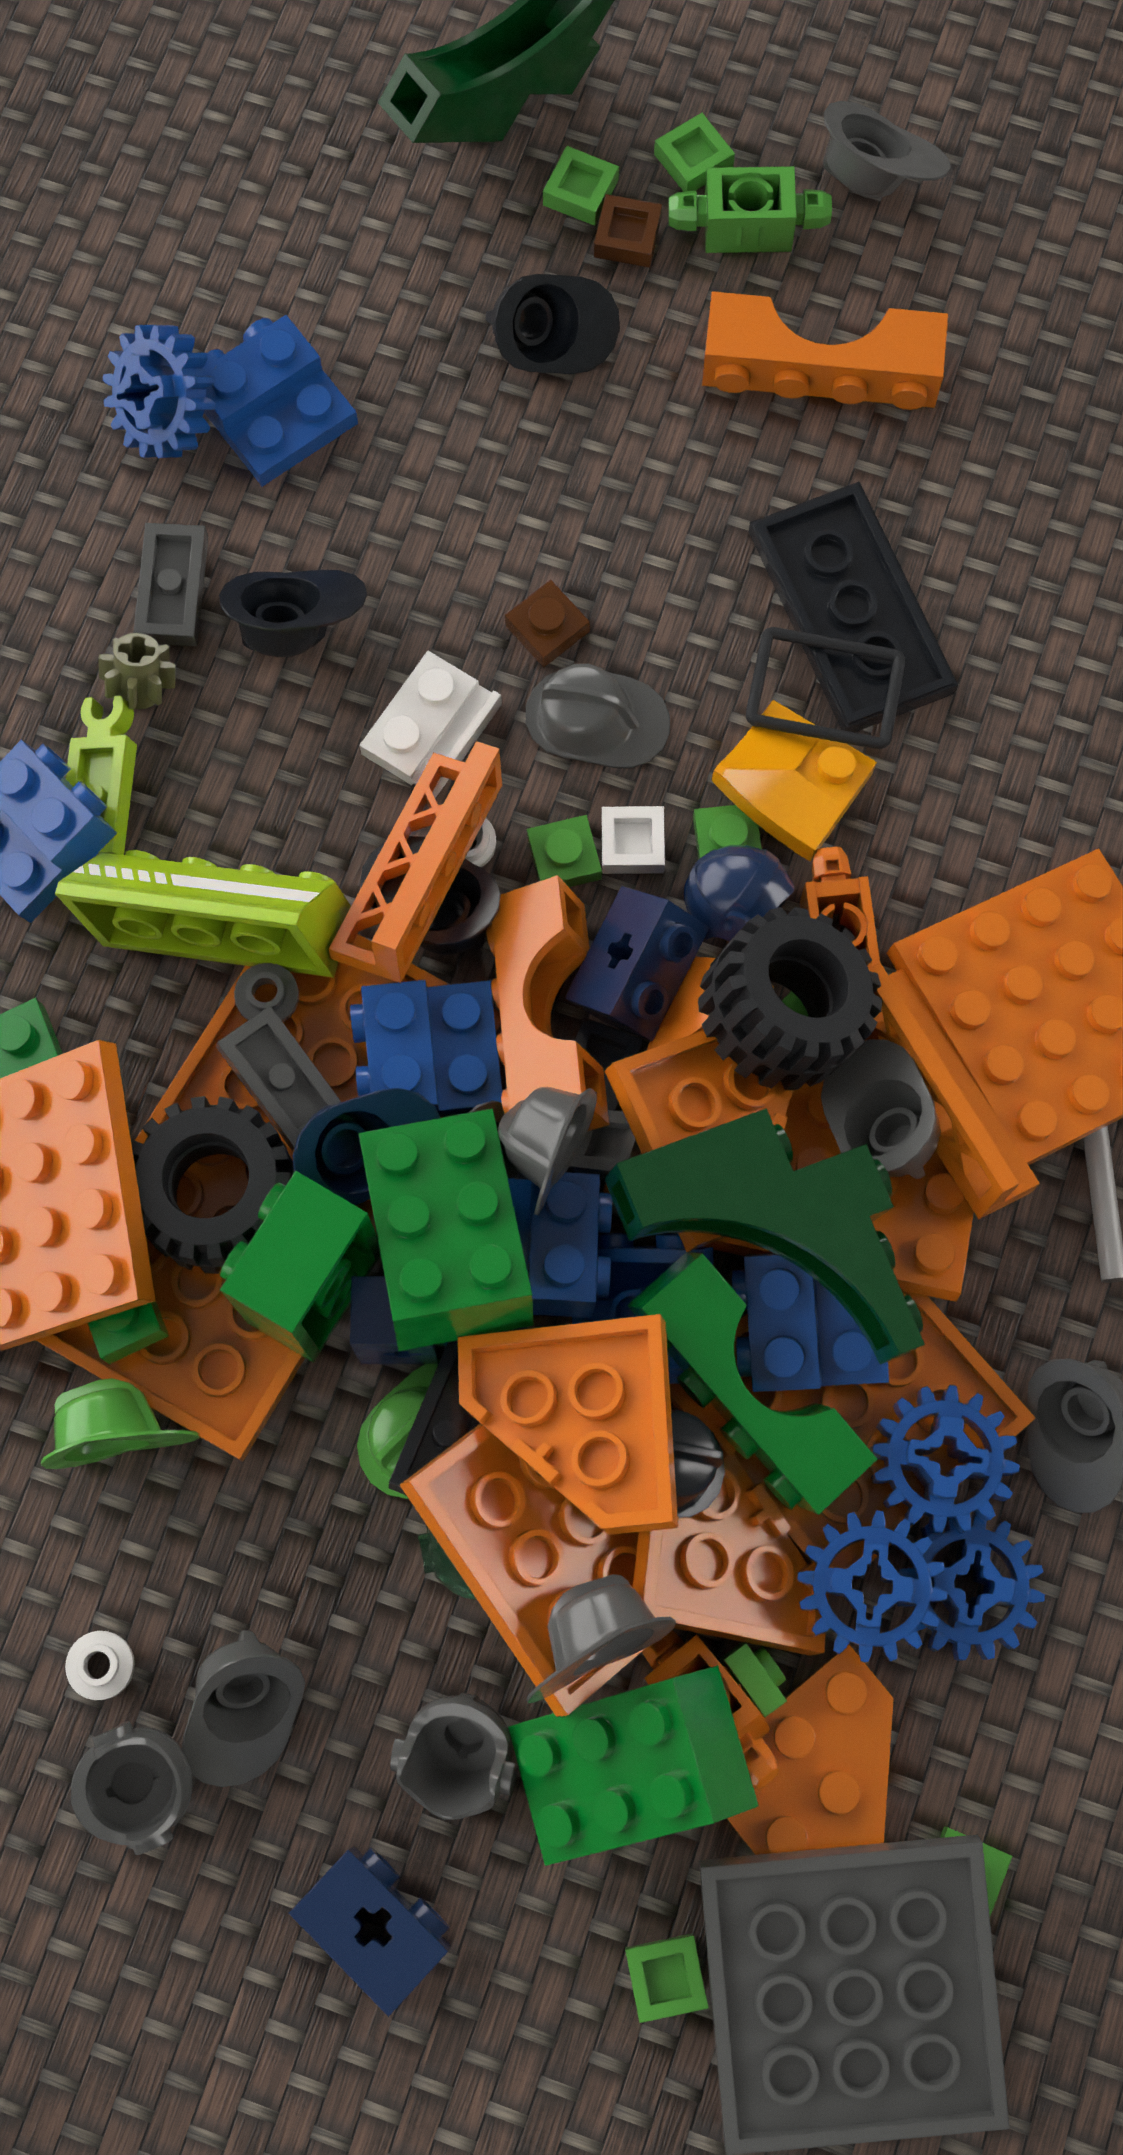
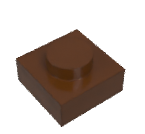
(627, 230)
(547, 623)

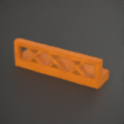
(428, 871)
(972, 1136)

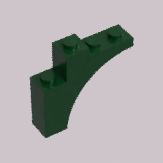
(484, 78)
(817, 1217)

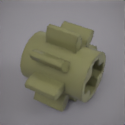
(137, 670)

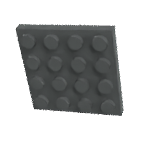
(853, 1994)

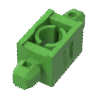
(749, 189)

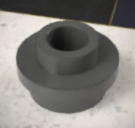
(266, 973)

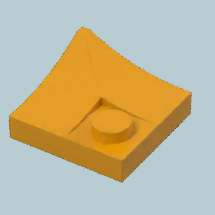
(793, 782)

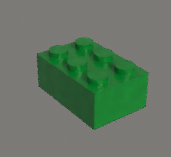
(446, 1229)
(300, 1264)
(633, 1767)

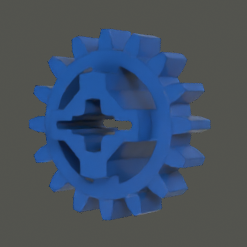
(159, 391)
(946, 1430)
(904, 1589)
(998, 1590)

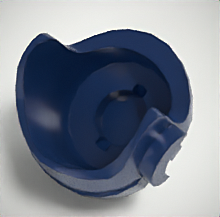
(735, 886)

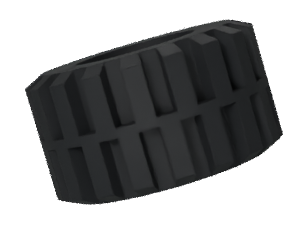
(819, 969)
(179, 1144)

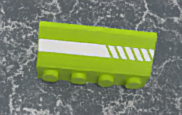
(208, 910)

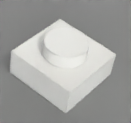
(633, 840)

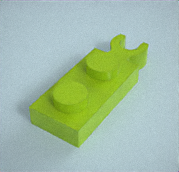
(106, 764)

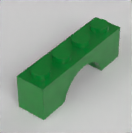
(805, 1449)

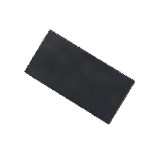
(848, 585)

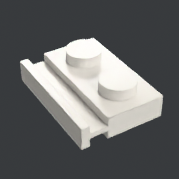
(432, 712)

